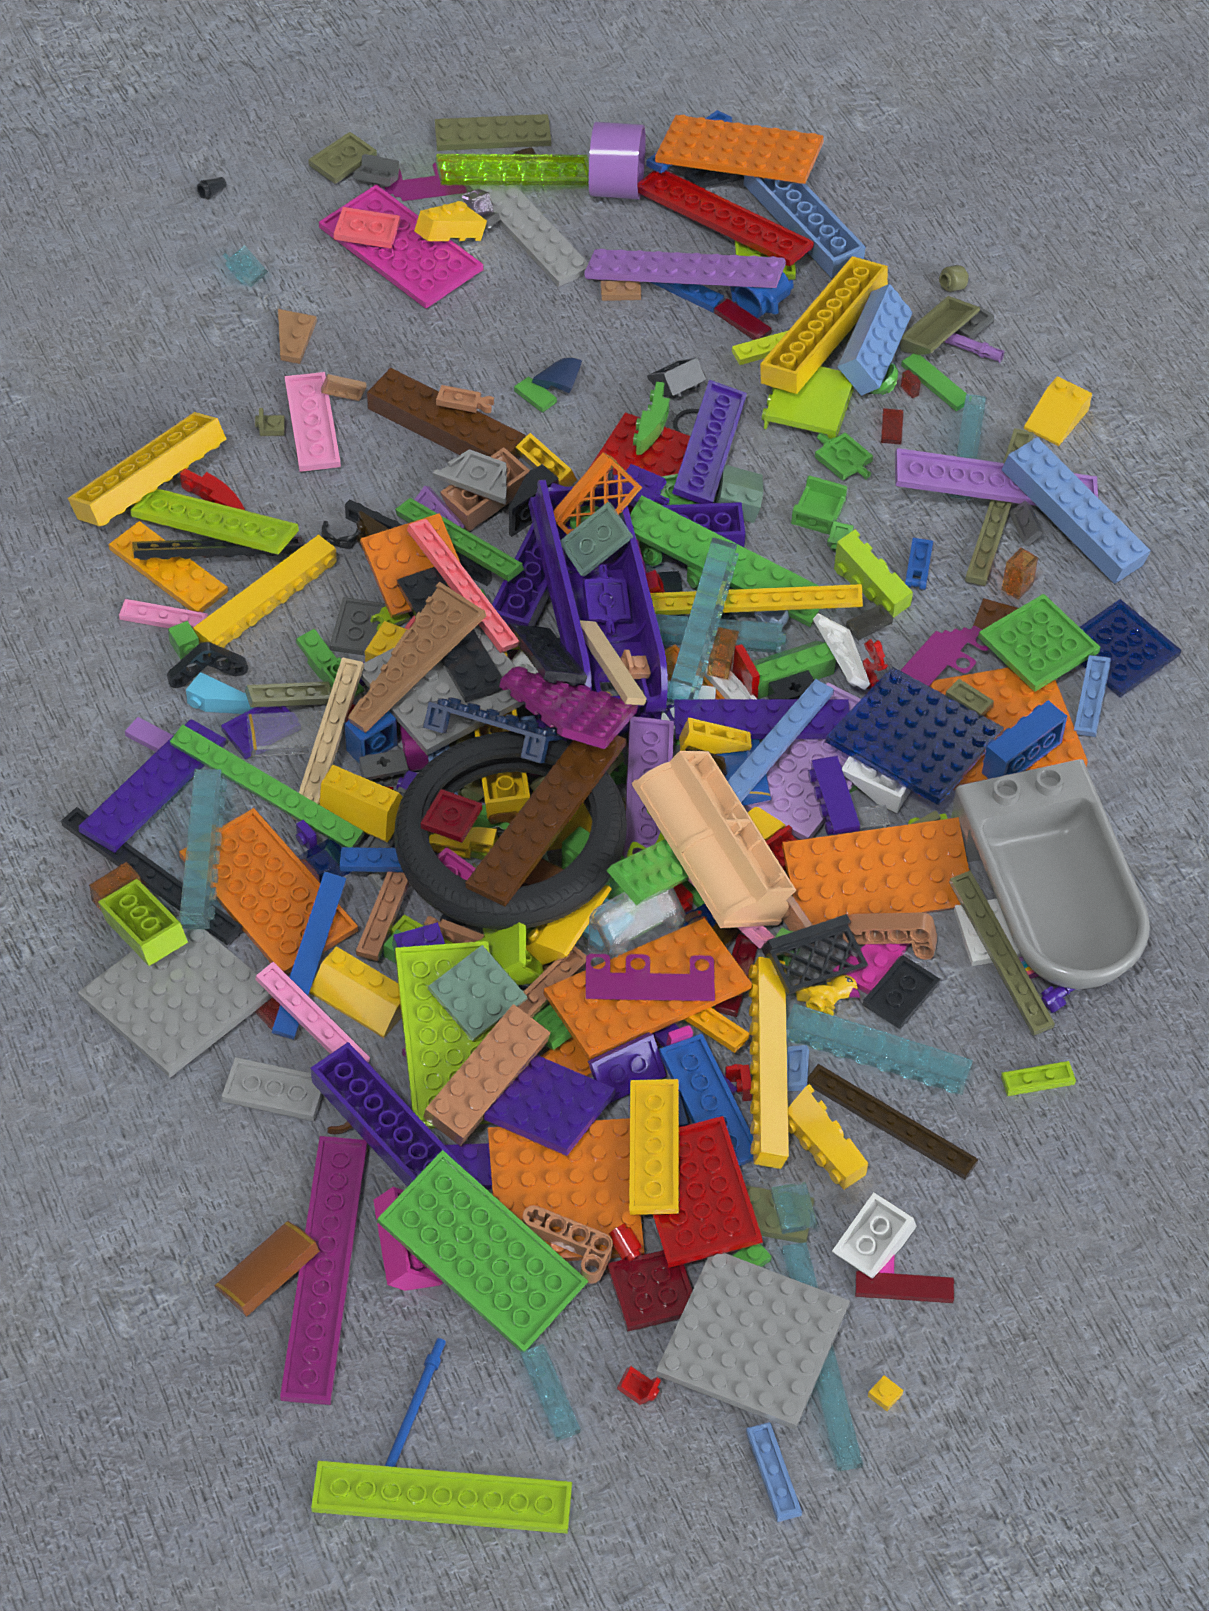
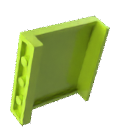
(816, 407)

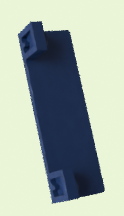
(535, 740)

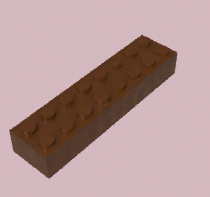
(457, 430)

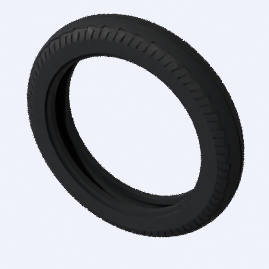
(533, 903)

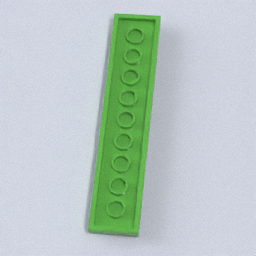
(691, 543)

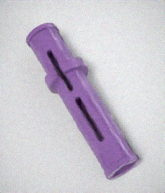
(982, 349)

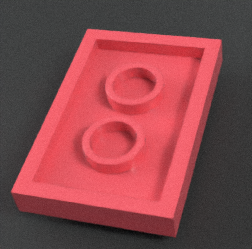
(367, 227)

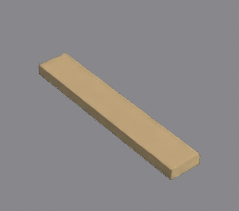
(612, 664)

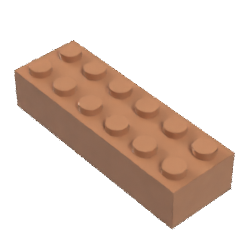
(486, 1074)

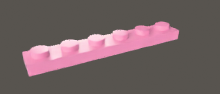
(304, 1010)

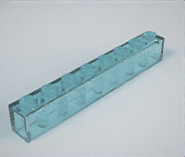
(202, 849)
(878, 1049)

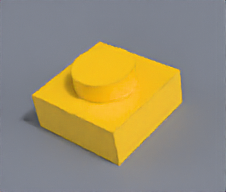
(885, 1393)

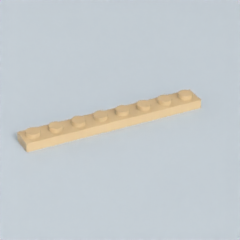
(331, 728)

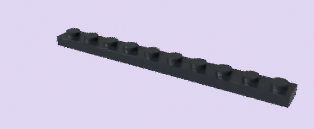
(153, 877)

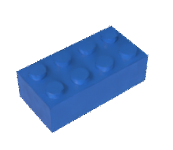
(1025, 742)

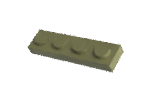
(288, 694)

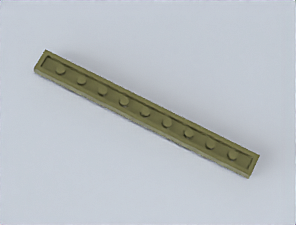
(993, 524)

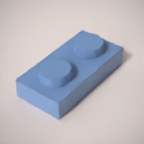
(797, 1067)

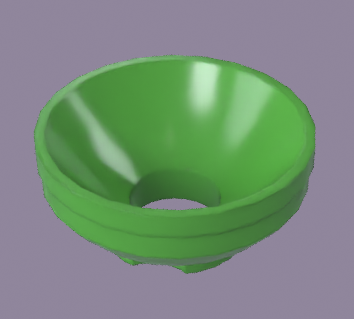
(889, 381)

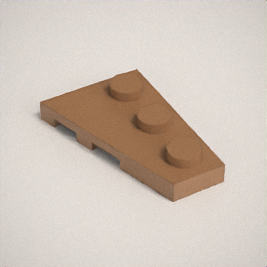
(294, 334)

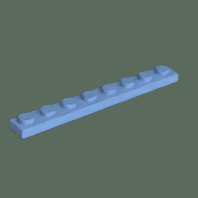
(780, 738)

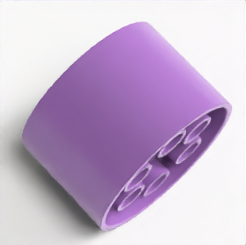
(616, 160)

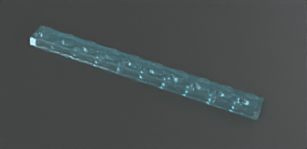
(829, 1383)

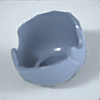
(777, 616)

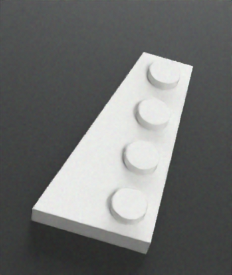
(844, 650)

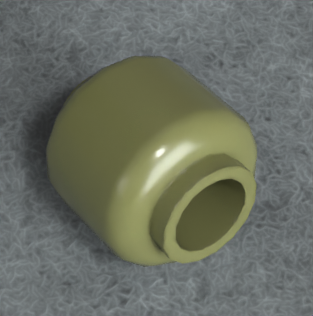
(953, 278)

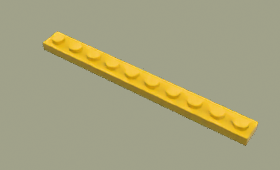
(766, 599)

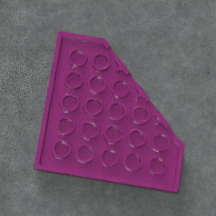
(573, 709)

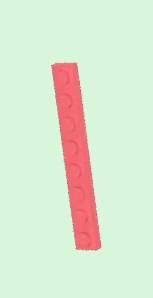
(462, 583)

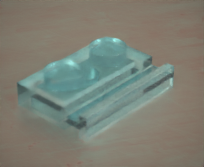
(793, 1207)

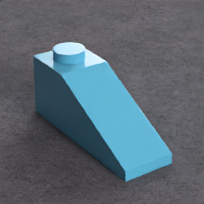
(214, 696)

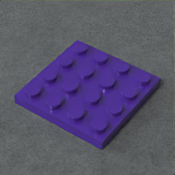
(550, 1105)

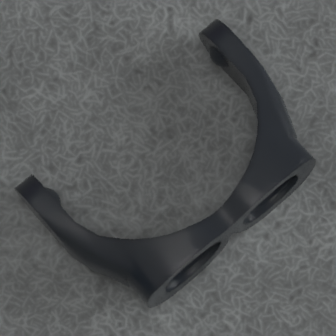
(351, 539)

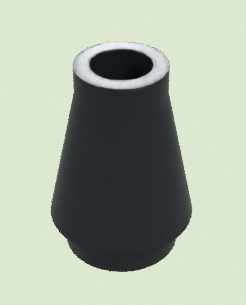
(210, 187)

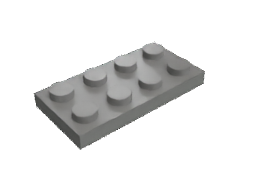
(272, 1089)

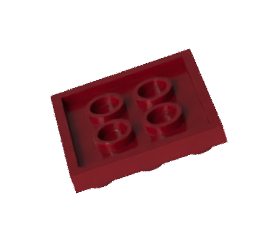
(649, 1290)

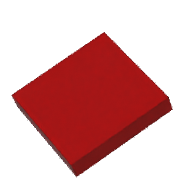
(745, 670)

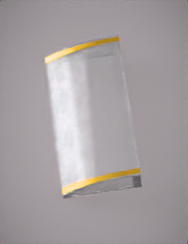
(283, 732)

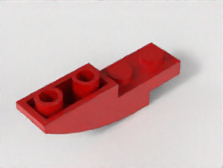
(209, 489)

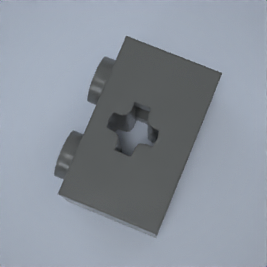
(384, 767)

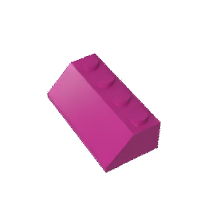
(400, 1265)

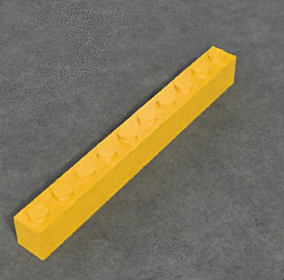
(768, 1066)

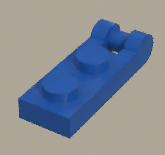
(919, 563)

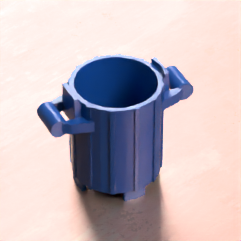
(762, 300)

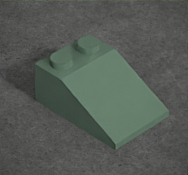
(741, 486)

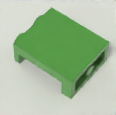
(819, 505)

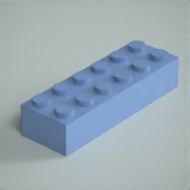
(875, 339)

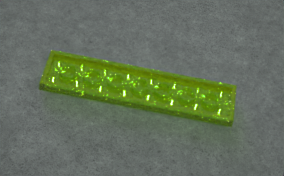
(512, 169)

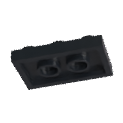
(901, 992)

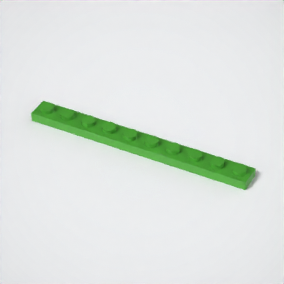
(267, 787)

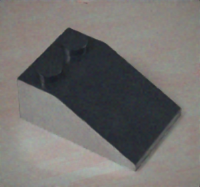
(519, 509)

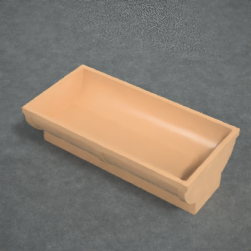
(715, 841)

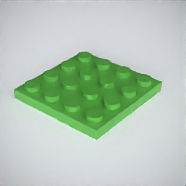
(1039, 642)

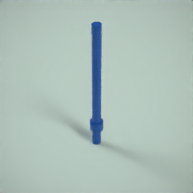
(431, 1364)

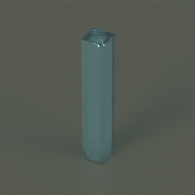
(970, 430)
(752, 635)

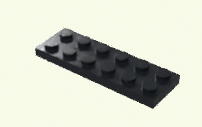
(548, 654)

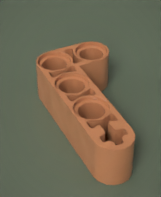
(896, 929)
(564, 1239)

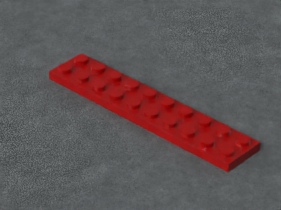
(724, 216)

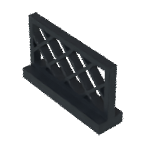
(803, 939)

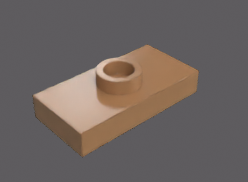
(343, 387)

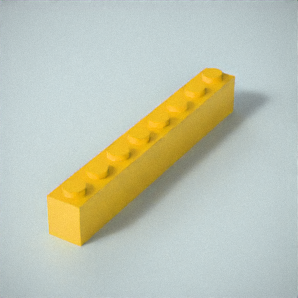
(267, 593)

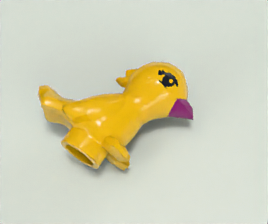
(825, 996)

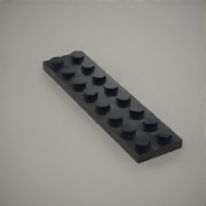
(468, 661)

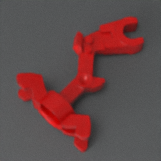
(876, 653)

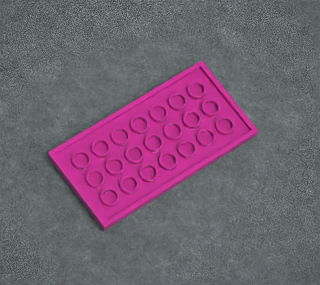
(413, 264)

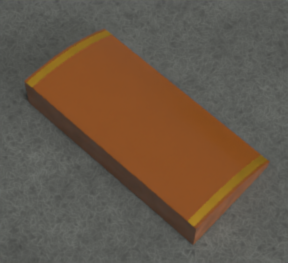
(267, 1268)

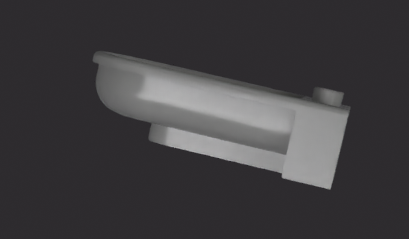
(1056, 872)

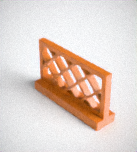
(586, 487)

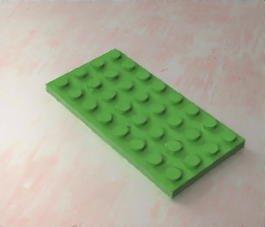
(482, 1251)

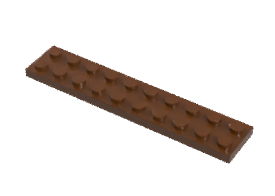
(542, 820)

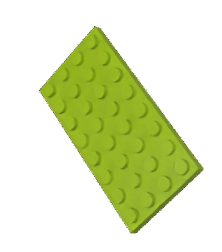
(431, 1036)

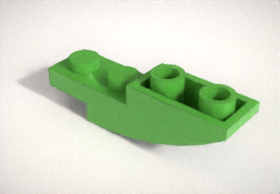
(652, 420)
(321, 658)

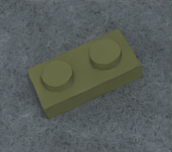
(970, 697)

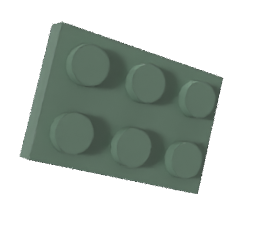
(596, 539)

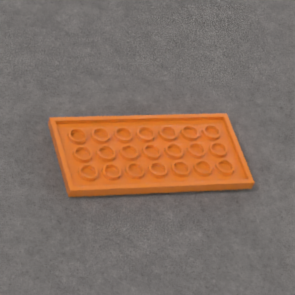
(740, 149)
(877, 870)
(269, 890)
(609, 1023)

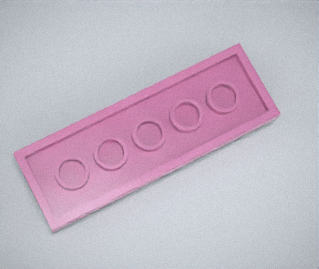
(312, 422)

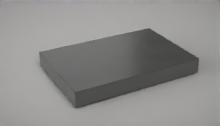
(353, 626)

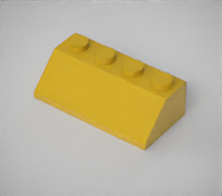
(360, 802)
(557, 938)
(358, 991)

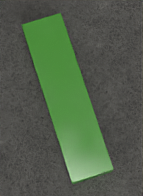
(935, 381)

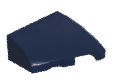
(560, 374)

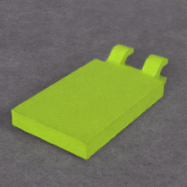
(508, 947)

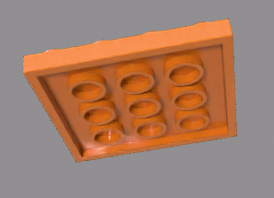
(396, 555)

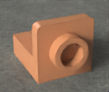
(636, 665)

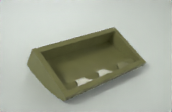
(937, 326)

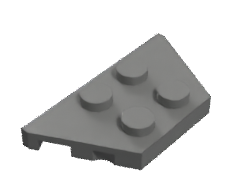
(476, 474)

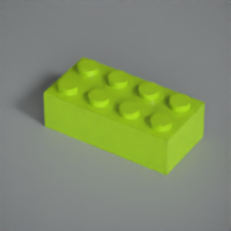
(143, 922)

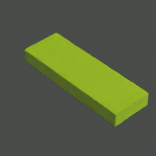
(1038, 1078)

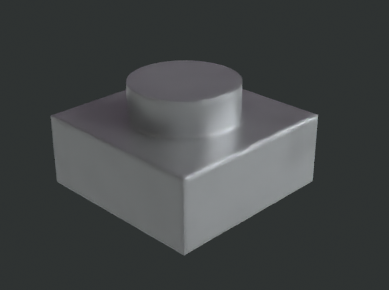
(491, 217)

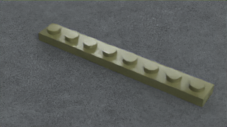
(1001, 953)

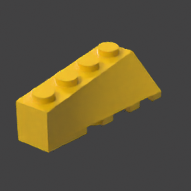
(825, 1139)

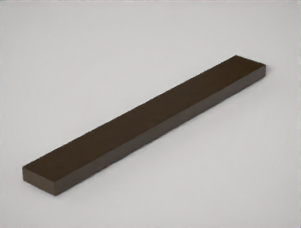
(892, 1121)

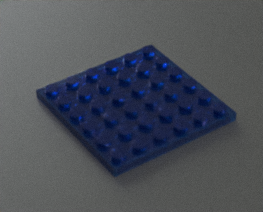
(914, 735)

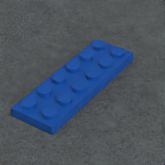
(706, 1091)

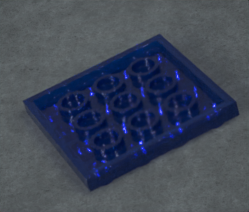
(1131, 644)

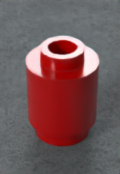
(625, 1242)

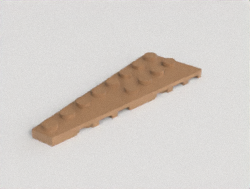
(430, 638)

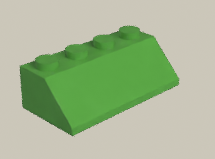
(811, 656)

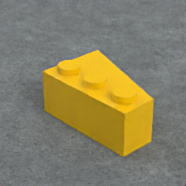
(450, 221)

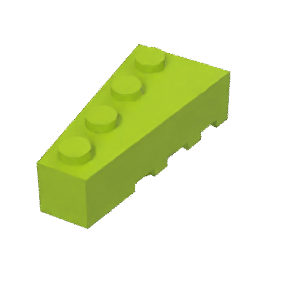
(860, 566)

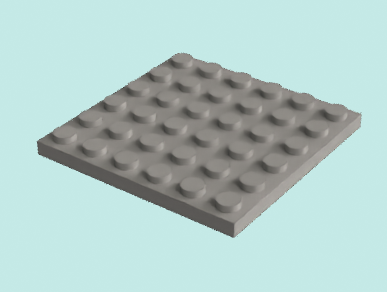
(436, 684)
(176, 1003)
(753, 1339)

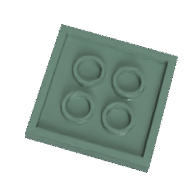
(477, 992)

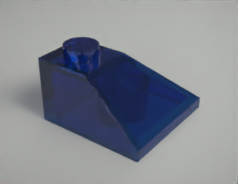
(323, 858)

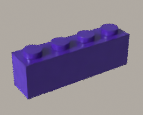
(834, 796)

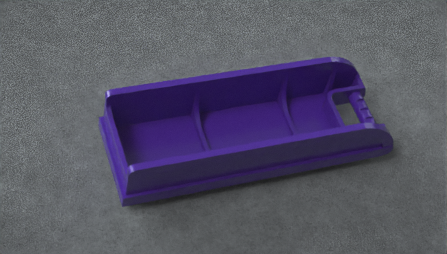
(565, 587)

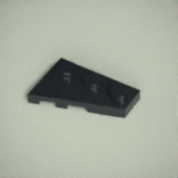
(707, 178)

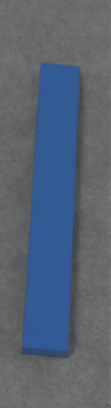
(311, 946)

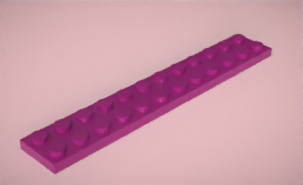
(325, 1277)

